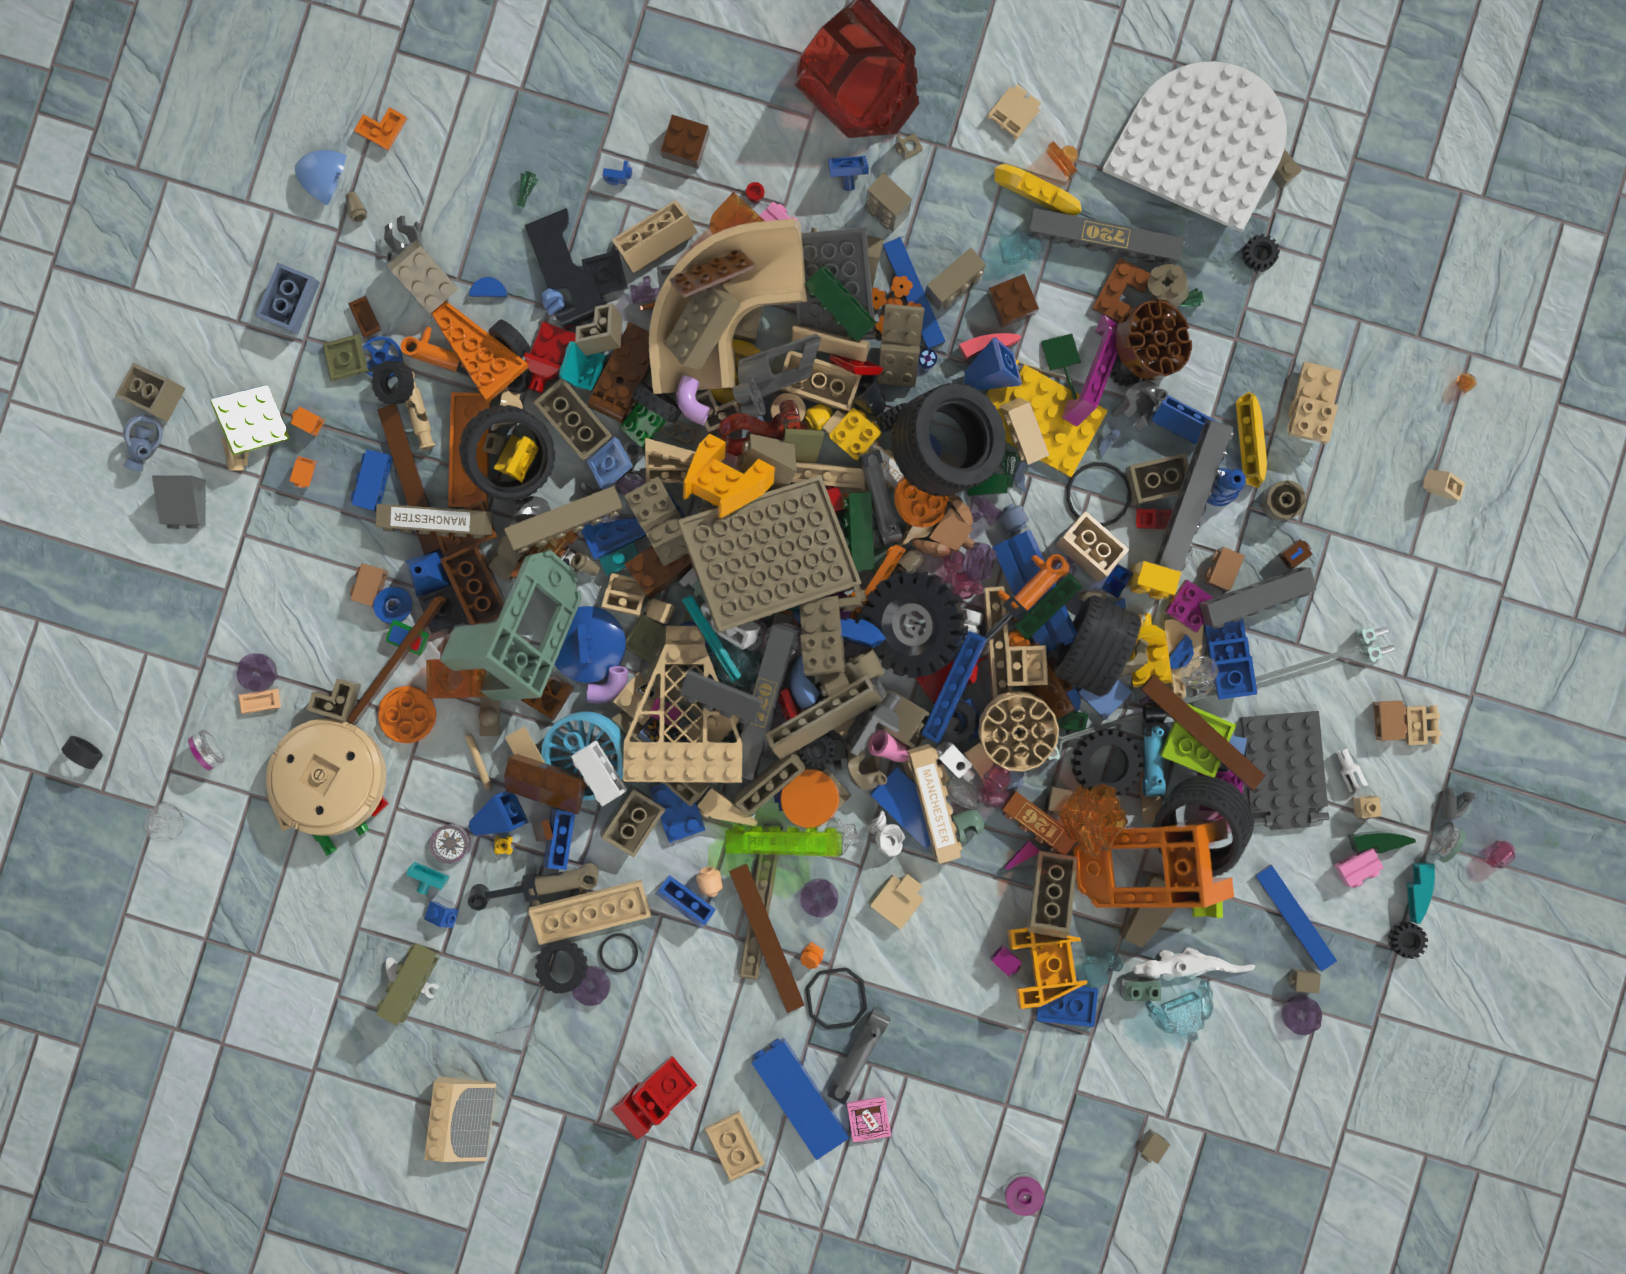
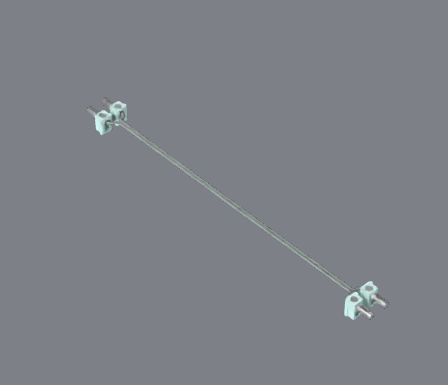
(1369, 653)

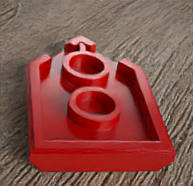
(856, 366)

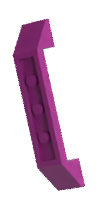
(1078, 410)

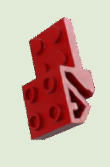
(654, 1098)

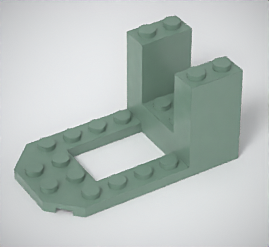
(513, 664)

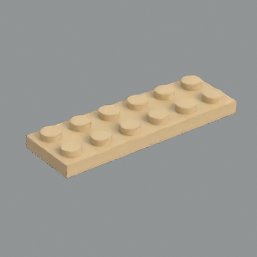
(590, 912)

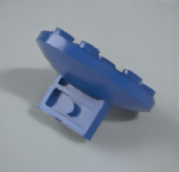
(591, 646)

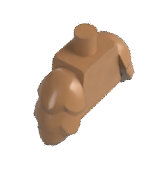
(950, 532)

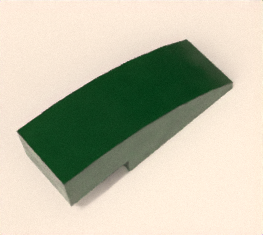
(1379, 841)

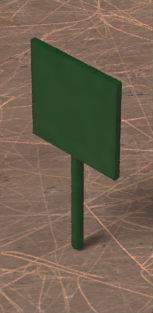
(1062, 353)

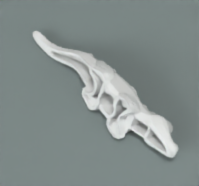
(1189, 964)

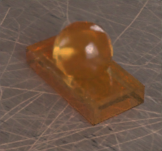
(1063, 158)

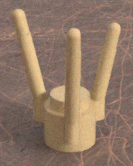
(234, 462)

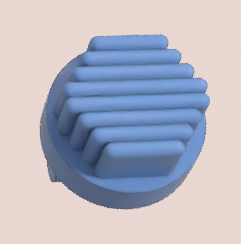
(552, 301)

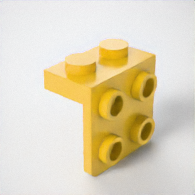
(855, 433)

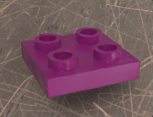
(1185, 605)

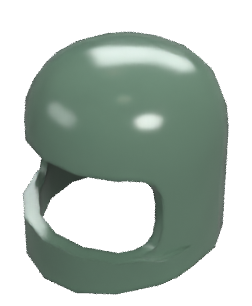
(967, 821)

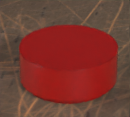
(755, 192)

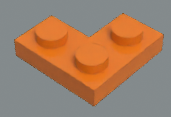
(381, 133)

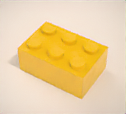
(1154, 580)

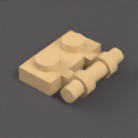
(1416, 724)

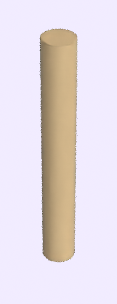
(478, 762)

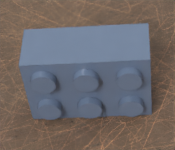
(287, 298)

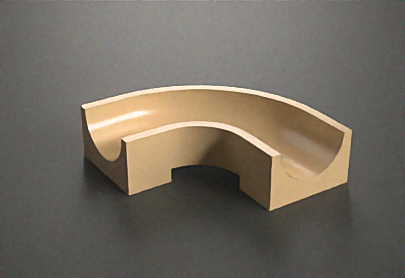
(775, 280)

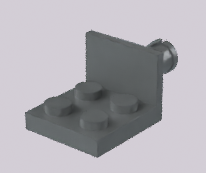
(866, 723)

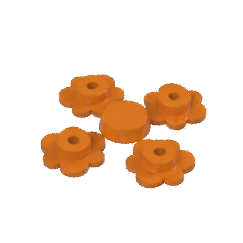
(898, 292)

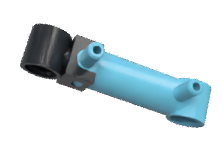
(1154, 731)

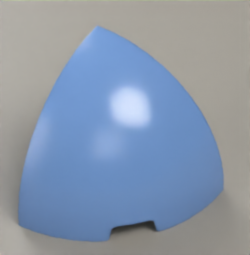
(320, 172)
(801, 689)

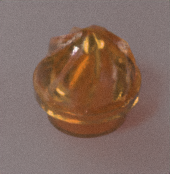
(1466, 382)

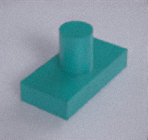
(615, 561)
(427, 877)

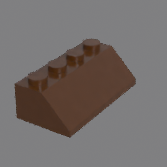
(544, 783)

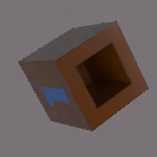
(1295, 553)

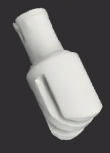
(1350, 768)

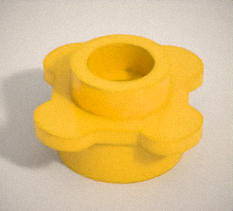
(498, 845)

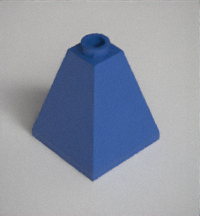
(993, 368)
(427, 573)
(498, 815)

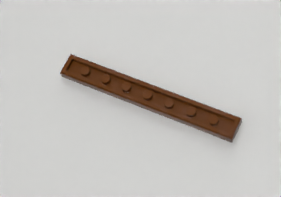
(406, 468)
(396, 659)
(1202, 732)
(766, 938)

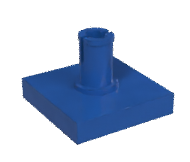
(848, 168)

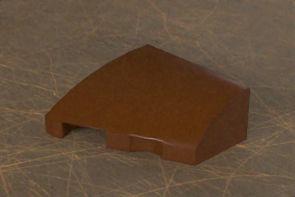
(552, 699)

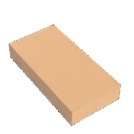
(259, 701)

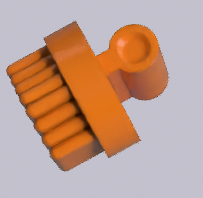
(1017, 639)
(812, 956)

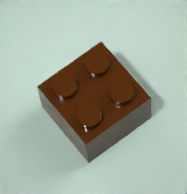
(685, 141)
(1012, 300)

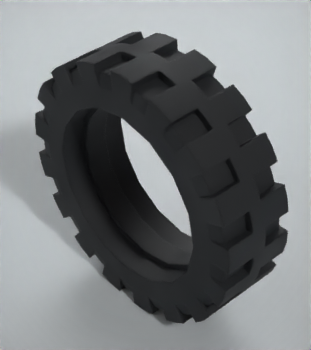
(658, 403)
(543, 966)

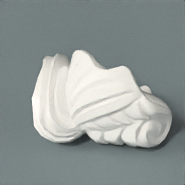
(888, 837)

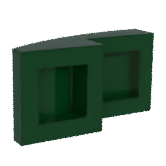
(994, 485)

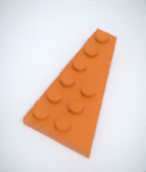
(483, 357)

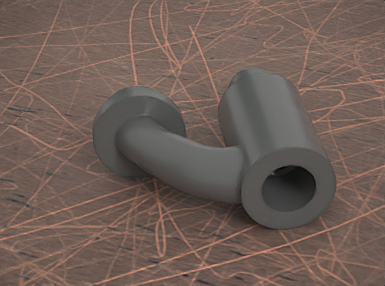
(1449, 804)

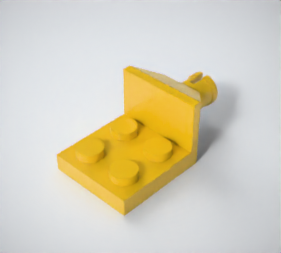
(517, 457)
(1157, 654)

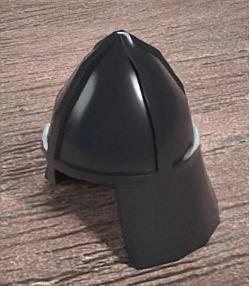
(871, 398)

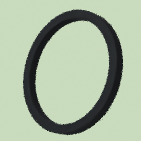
(601, 950)

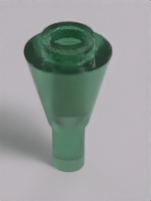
(527, 183)
(1194, 298)
(1010, 463)

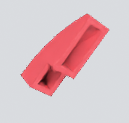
(974, 346)

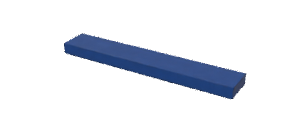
(903, 266)
(954, 686)
(1295, 918)

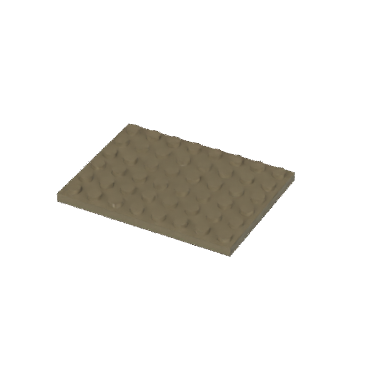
(769, 554)

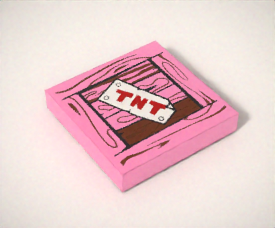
(868, 1119)

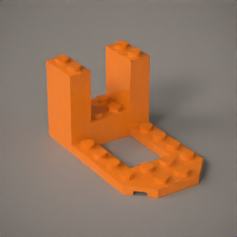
(1184, 862)

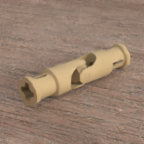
(420, 427)

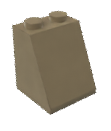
(772, 451)
(911, 722)

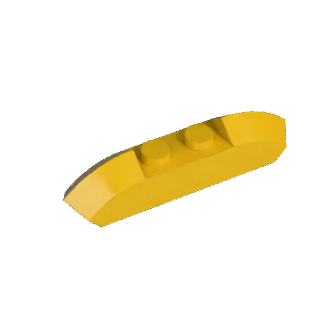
(1036, 190)
(1251, 439)

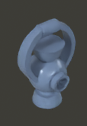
(138, 446)

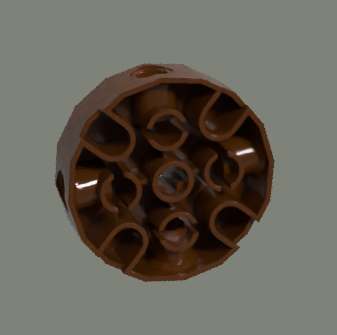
(1153, 340)

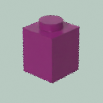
(1006, 960)

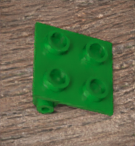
(642, 424)

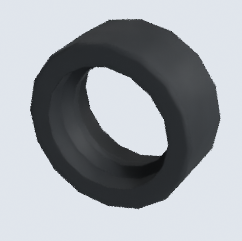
(82, 752)

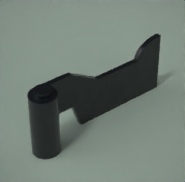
(561, 271)

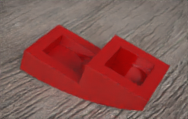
(1152, 518)

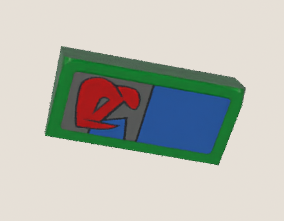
(399, 631)

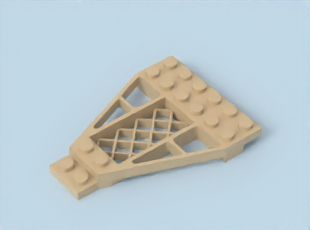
(678, 760)

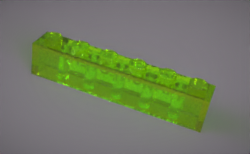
(784, 842)

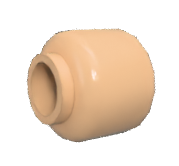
(709, 881)

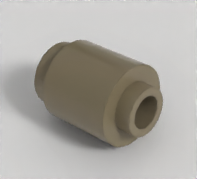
(910, 561)

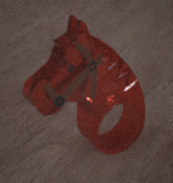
(787, 419)

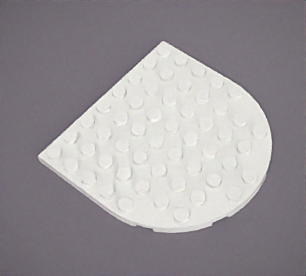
(1204, 141)

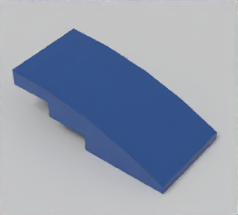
(1231, 652)
(902, 802)

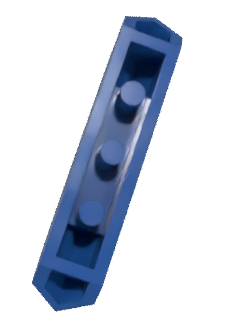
(861, 633)

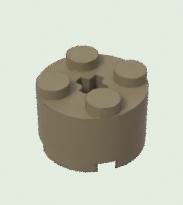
(1170, 276)
(1294, 500)
(863, 664)

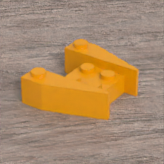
(722, 484)
(1051, 967)

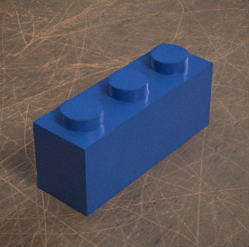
(1179, 419)
(371, 480)
(558, 848)
(685, 901)

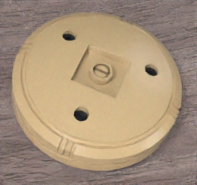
(326, 777)

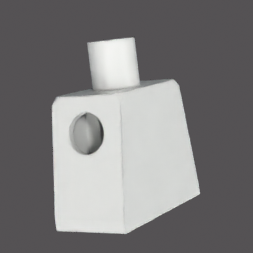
(950, 756)

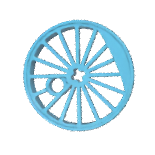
(572, 747)

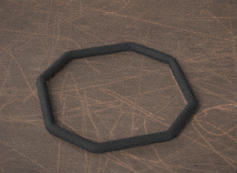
(810, 1003)

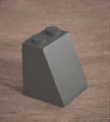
(180, 500)

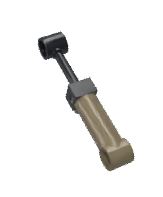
(534, 886)

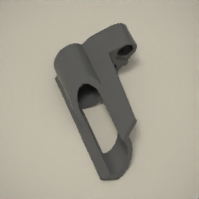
(758, 380)

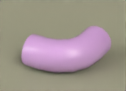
(687, 400)
(611, 689)

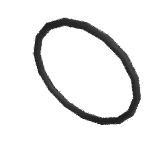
(1111, 467)

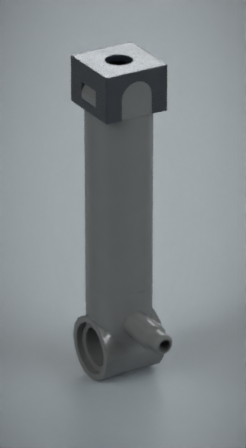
(888, 529)
(874, 1027)

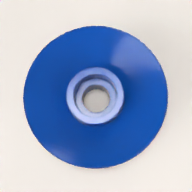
(397, 611)

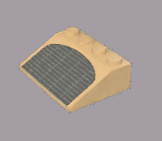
(460, 1120)

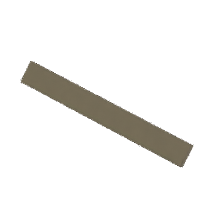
(764, 882)

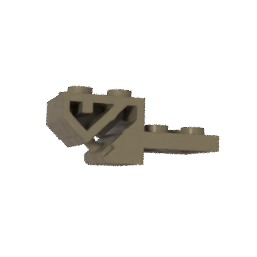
(900, 345)
(658, 519)
(822, 637)

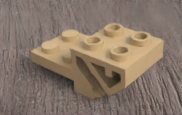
(1313, 405)

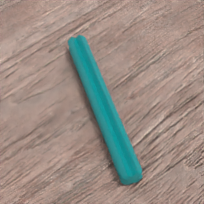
(711, 638)

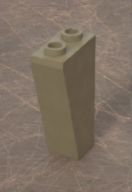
(675, 674)
(1146, 921)

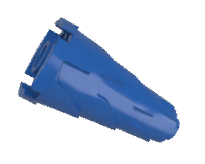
(1226, 487)

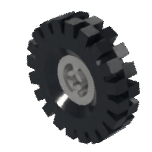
(944, 624)

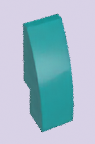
(1420, 890)

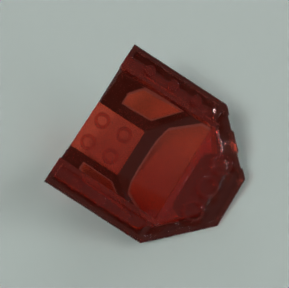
(860, 72)

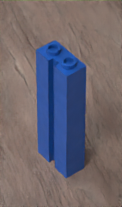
(1019, 568)
(799, 1098)

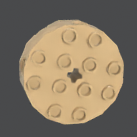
(1035, 739)

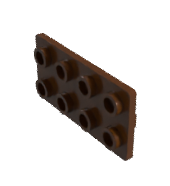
(712, 273)
(1055, 692)

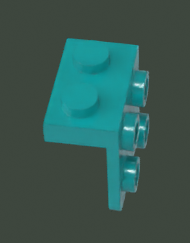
(581, 369)

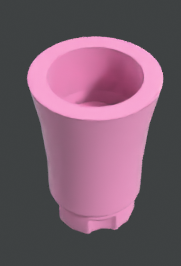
(887, 746)

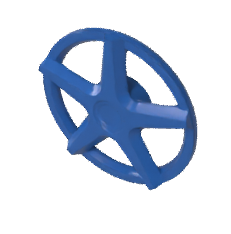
(382, 355)

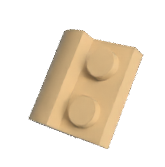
(624, 595)
(1026, 665)

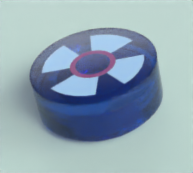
(927, 358)

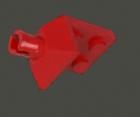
(547, 355)
(933, 683)

